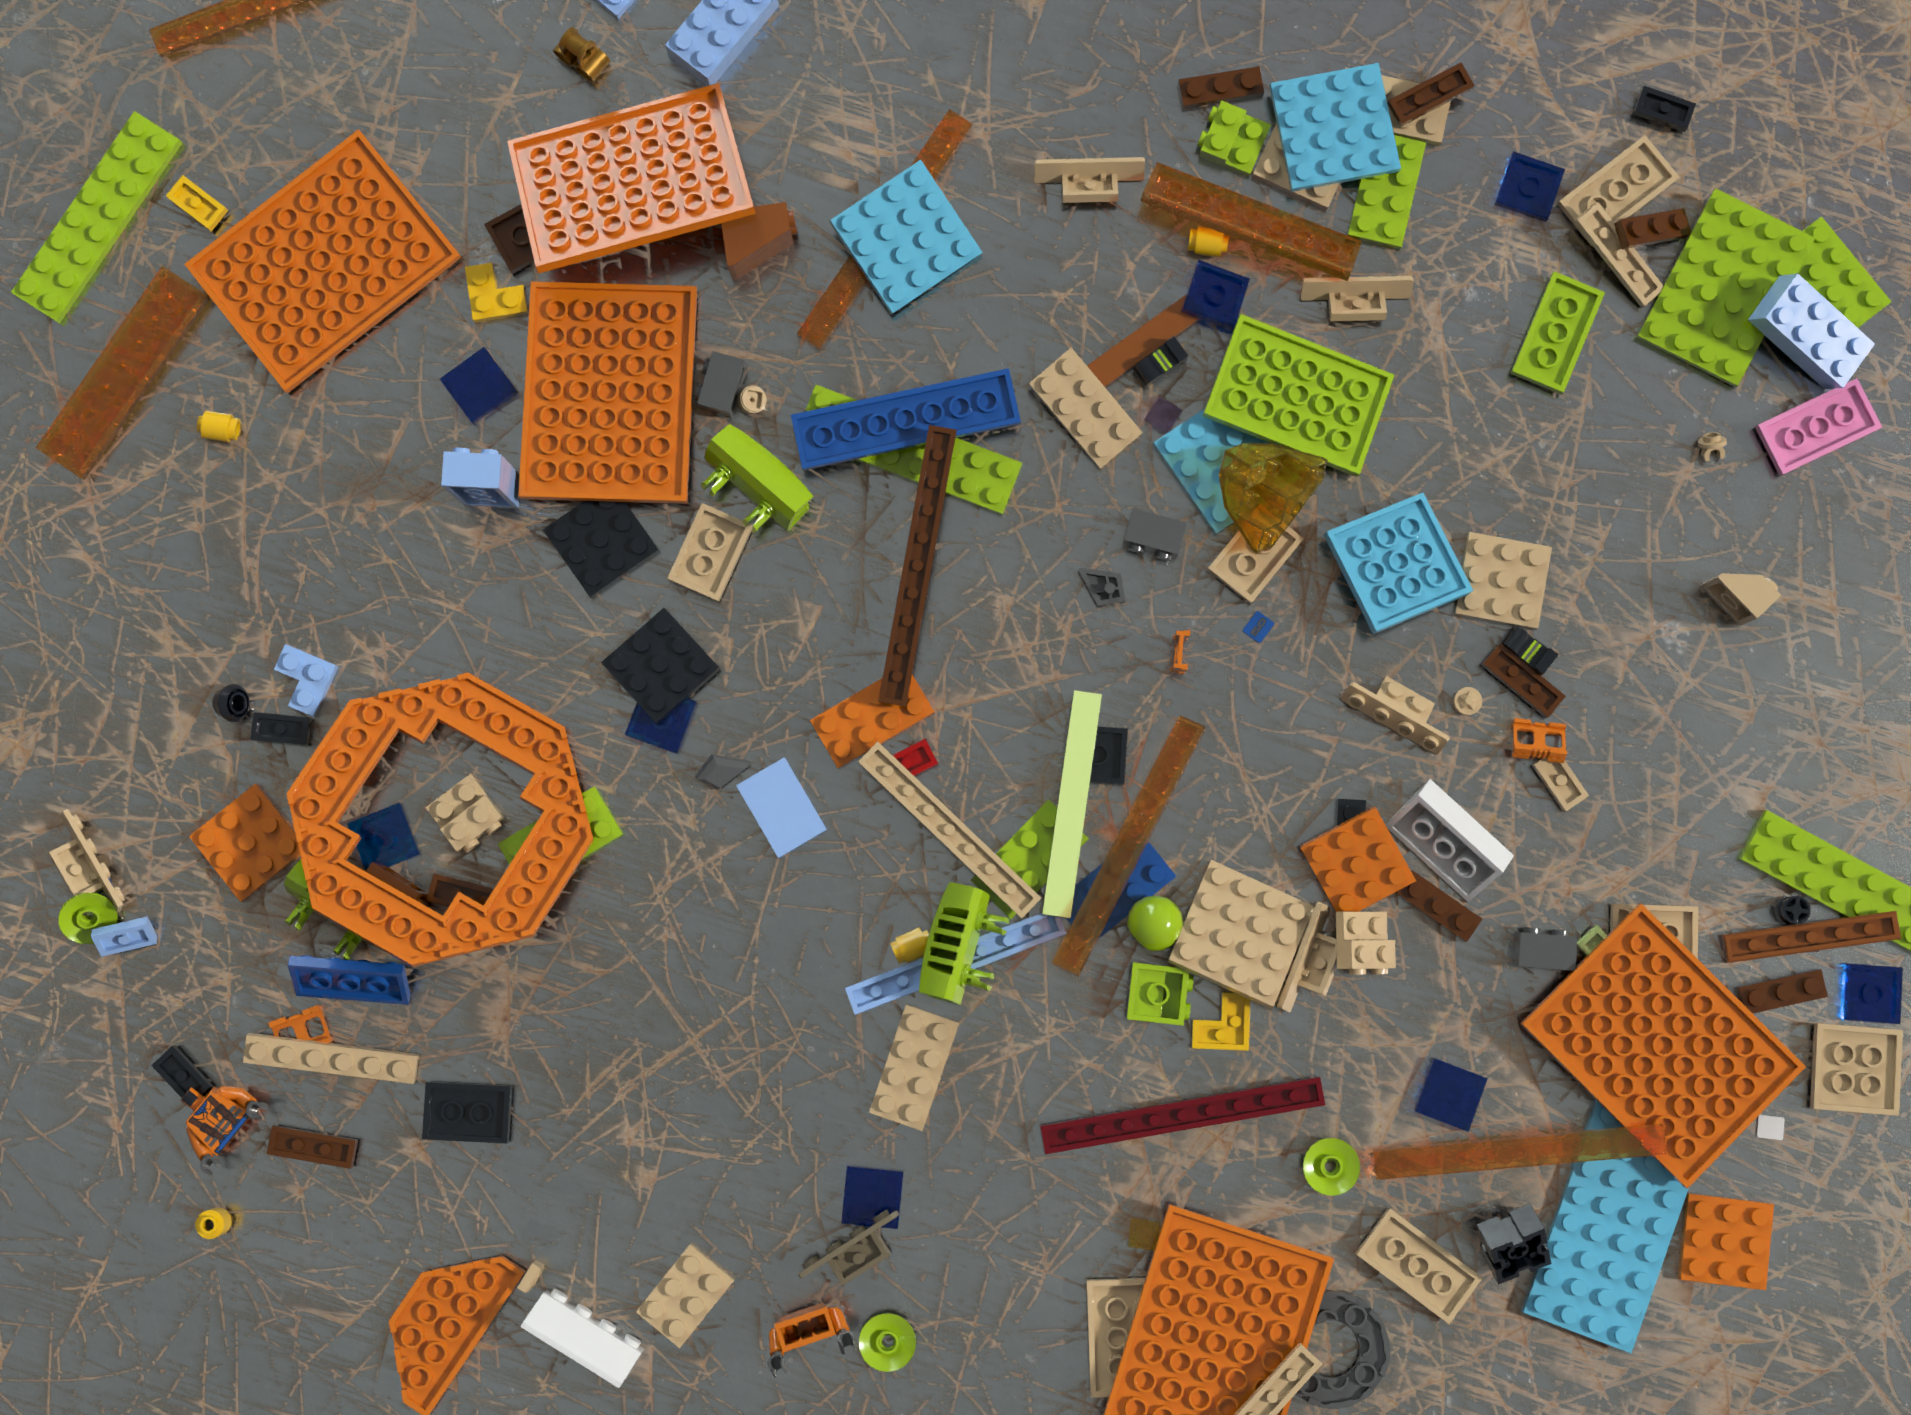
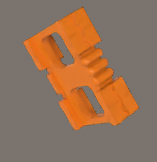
(1179, 637)
(1539, 746)
(298, 1022)

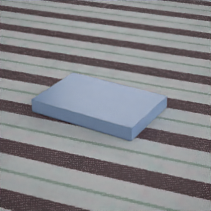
(781, 807)

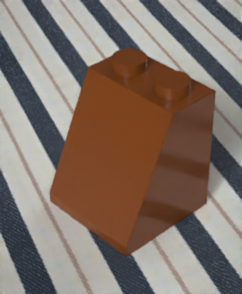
(757, 237)

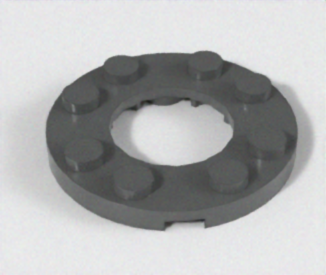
(1372, 1358)

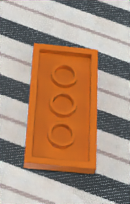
(861, 721)

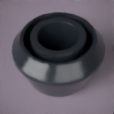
(231, 702)

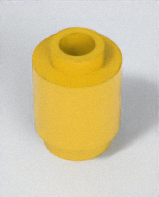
(1207, 242)
(218, 426)
(910, 945)
(220, 1218)

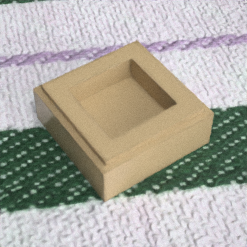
(531, 1276)

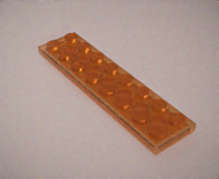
(1251, 221)
(123, 373)

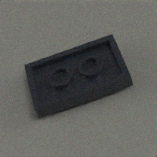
(467, 1112)

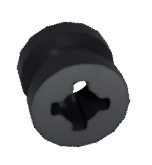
(1800, 910)

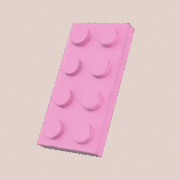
(1818, 427)

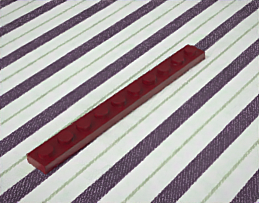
(1182, 1115)

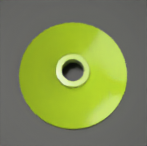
(78, 926)
(1341, 1177)
(887, 1357)

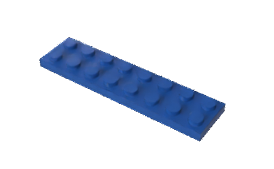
(903, 418)

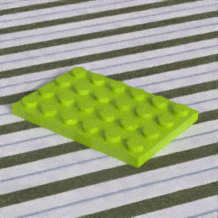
(1719, 283)
(1298, 394)

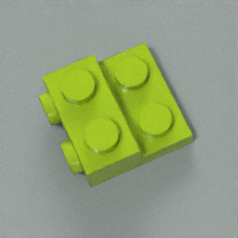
(1233, 138)
(1159, 994)

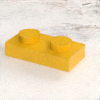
(197, 203)

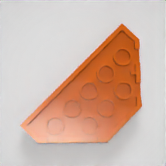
(444, 1322)

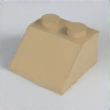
(1743, 594)

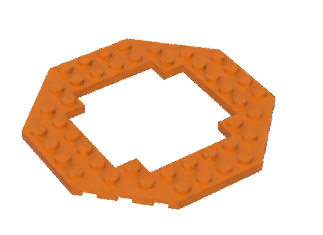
(386, 914)

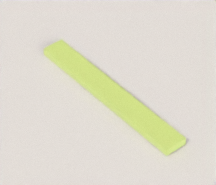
(1072, 804)

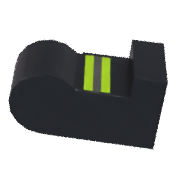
(1161, 362)
(1529, 649)

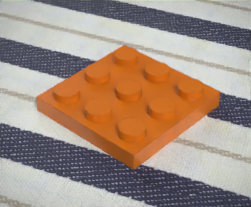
(248, 842)
(1358, 862)
(1725, 1241)

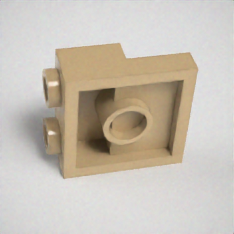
(466, 814)
(1364, 943)

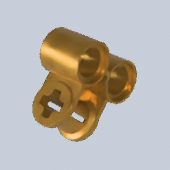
(581, 54)

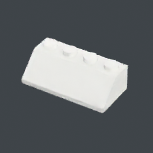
(1449, 841)
(583, 1337)

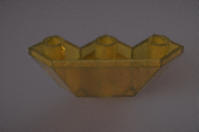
(1267, 488)

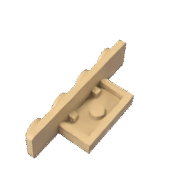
(1089, 177)
(1359, 297)
(1399, 710)
(79, 865)
(1314, 962)

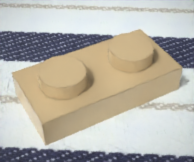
(1561, 783)

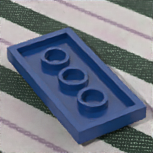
(1147, 879)
(349, 979)

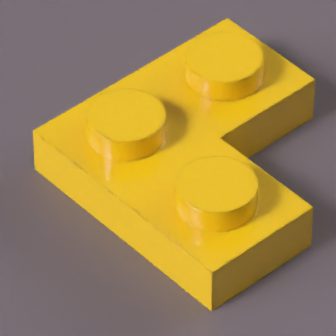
(488, 301)
(1230, 1031)

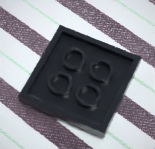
(600, 543)
(660, 666)

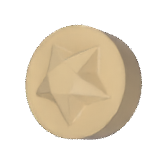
(752, 399)
(1467, 701)

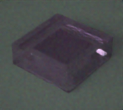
(1163, 415)

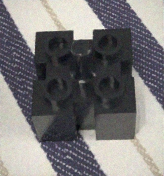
(1514, 1243)

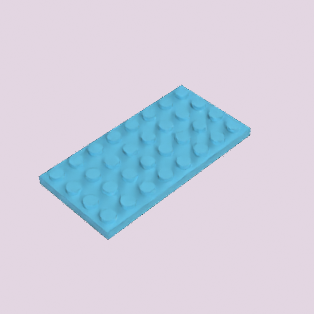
(1606, 1245)

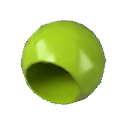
(1155, 922)

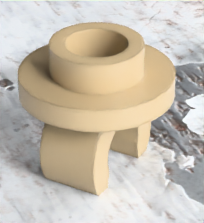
(1710, 442)

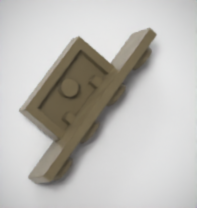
(856, 1255)

